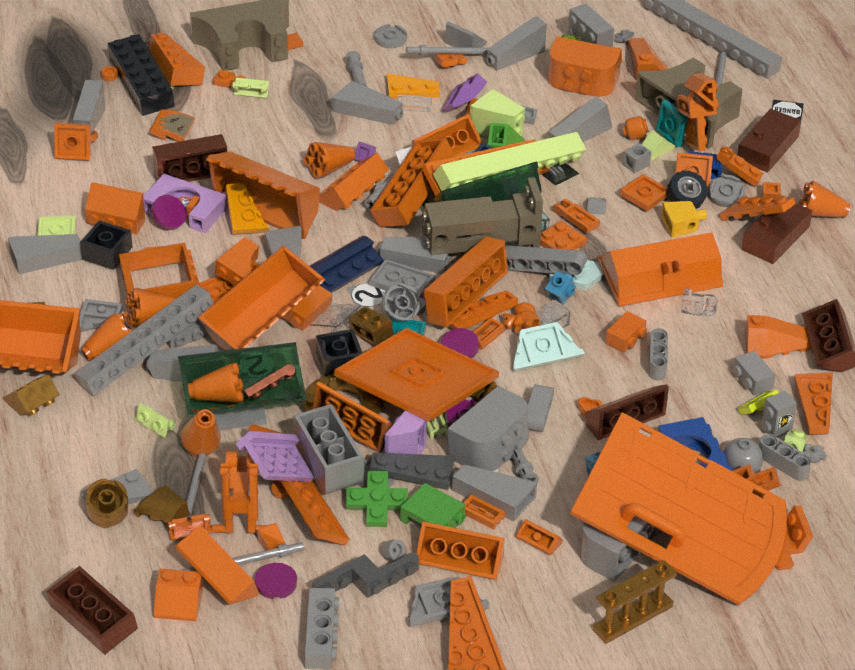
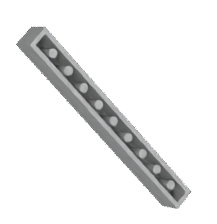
(717, 35)

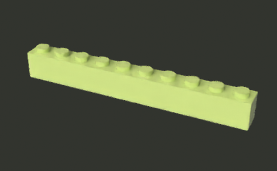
(545, 152)

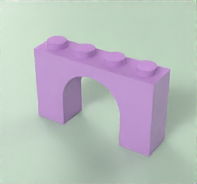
(207, 211)

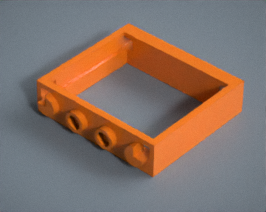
(158, 257)

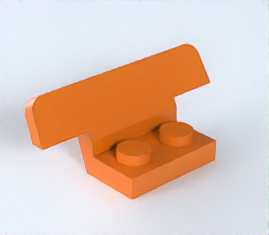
(796, 539)

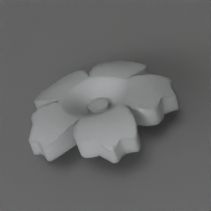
(624, 36)
(815, 453)

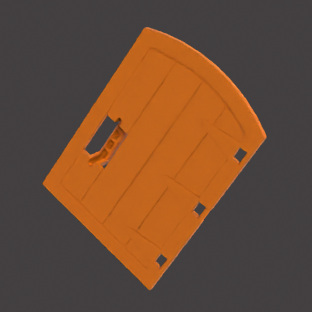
(716, 523)

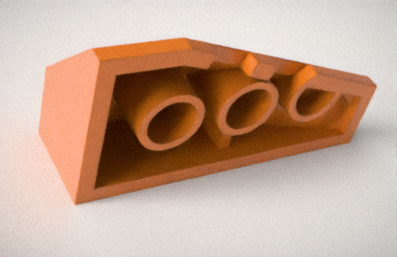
(644, 56)
(774, 336)

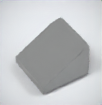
(596, 205)

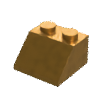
(32, 395)

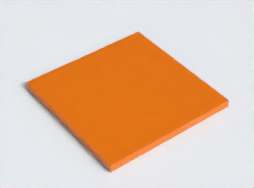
(417, 374)

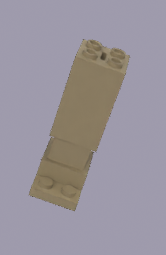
(463, 223)

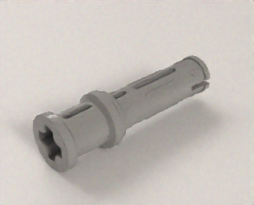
(355, 67)
(524, 468)

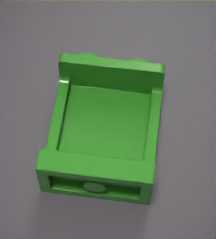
(433, 507)

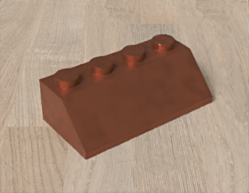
(830, 336)
(641, 406)

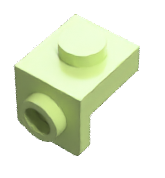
(797, 439)

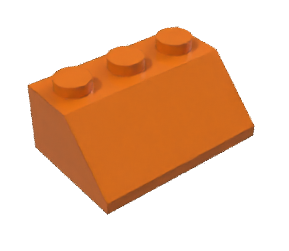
(115, 207)

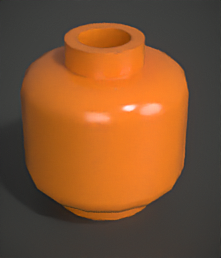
(635, 128)

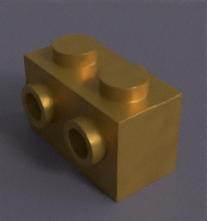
(371, 325)

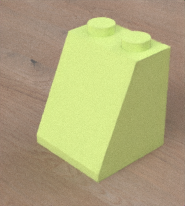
(496, 109)

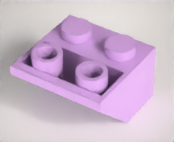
(406, 435)

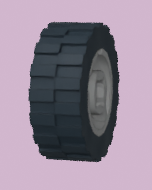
(688, 181)

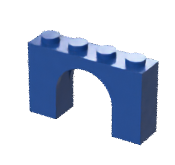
(697, 436)

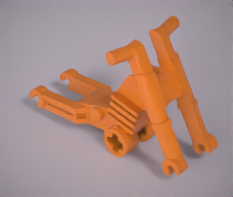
(244, 485)

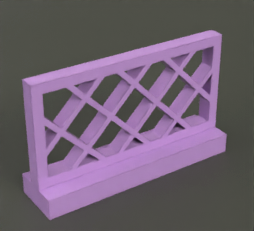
(276, 445)

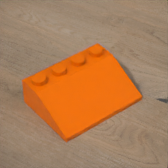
(359, 421)

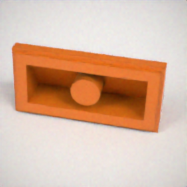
(538, 537)

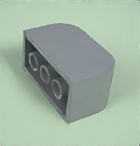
(490, 431)
(328, 450)
(608, 555)

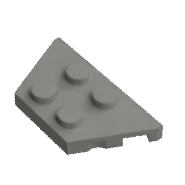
(433, 602)

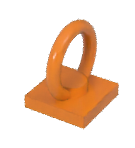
(73, 141)

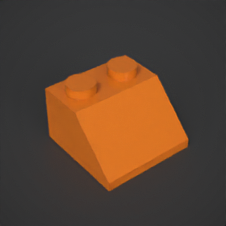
(178, 594)

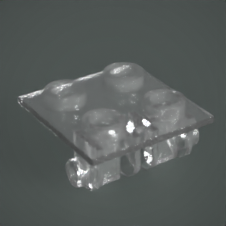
(336, 316)

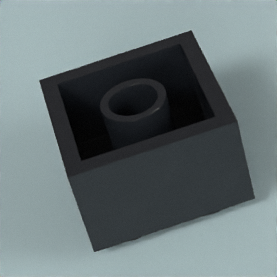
(105, 244)
(336, 349)

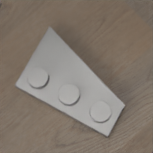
(135, 485)

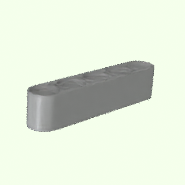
(545, 260)

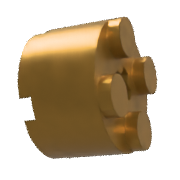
(107, 502)

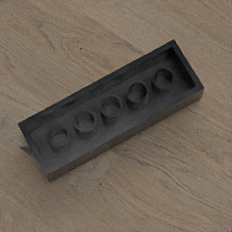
(141, 74)

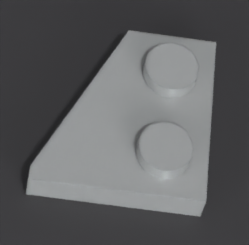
(96, 312)

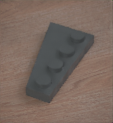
(416, 468)

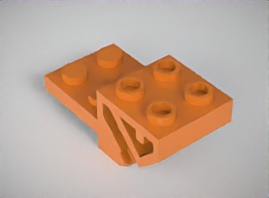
(704, 89)

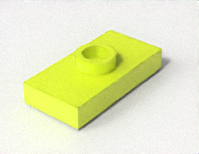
(756, 404)

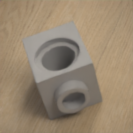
(636, 158)

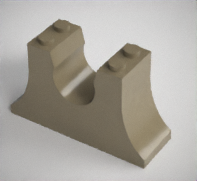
(242, 26)
(668, 84)

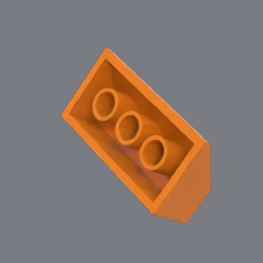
(353, 183)

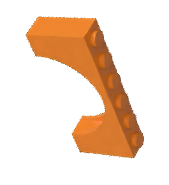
(237, 264)

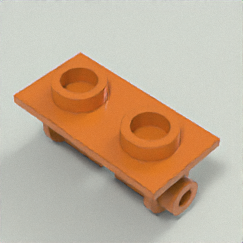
(182, 527)

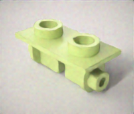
(251, 87)
(154, 420)

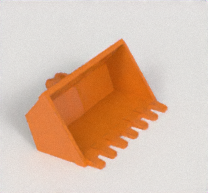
(259, 300)

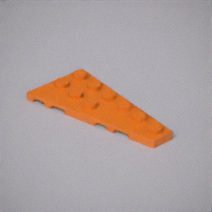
(470, 634)

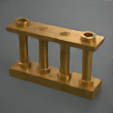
(640, 611)

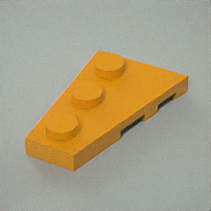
(411, 86)
(242, 211)

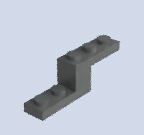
(368, 576)

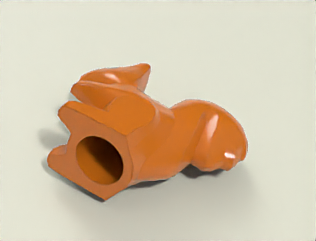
(524, 317)

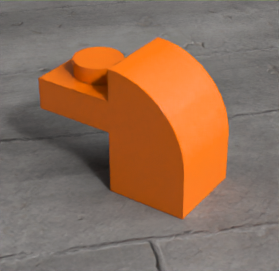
(766, 479)

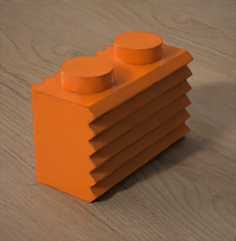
(626, 332)

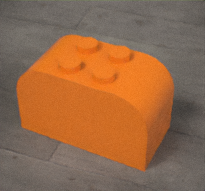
(583, 67)

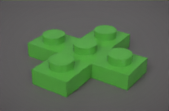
(376, 498)

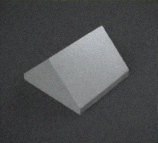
(460, 37)

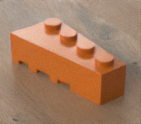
(175, 62)

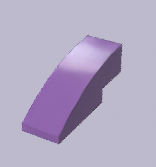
(465, 92)

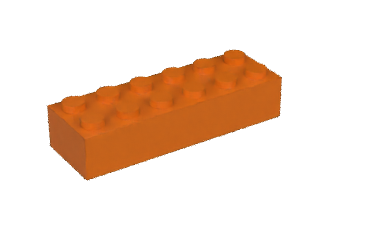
(409, 184)
(466, 281)

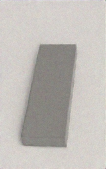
(240, 417)

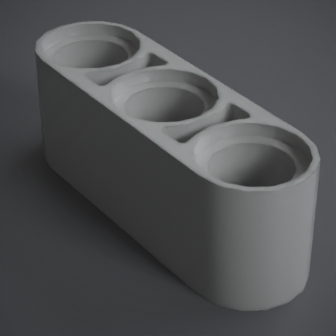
(658, 354)
(539, 407)
(785, 457)

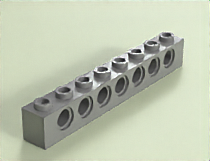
(144, 340)

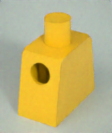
(681, 217)

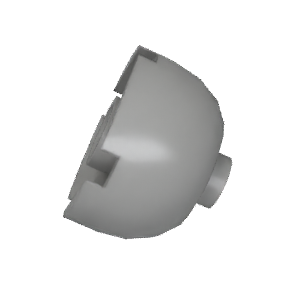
(400, 303)
(744, 452)

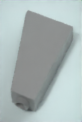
(518, 45)
(90, 104)
(367, 104)
(587, 121)
(288, 237)
(44, 251)
(413, 253)
(165, 363)
(495, 488)

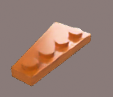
(757, 205)
(485, 309)
(815, 400)

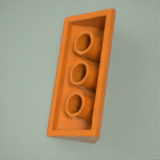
(459, 133)
(460, 550)
(217, 566)

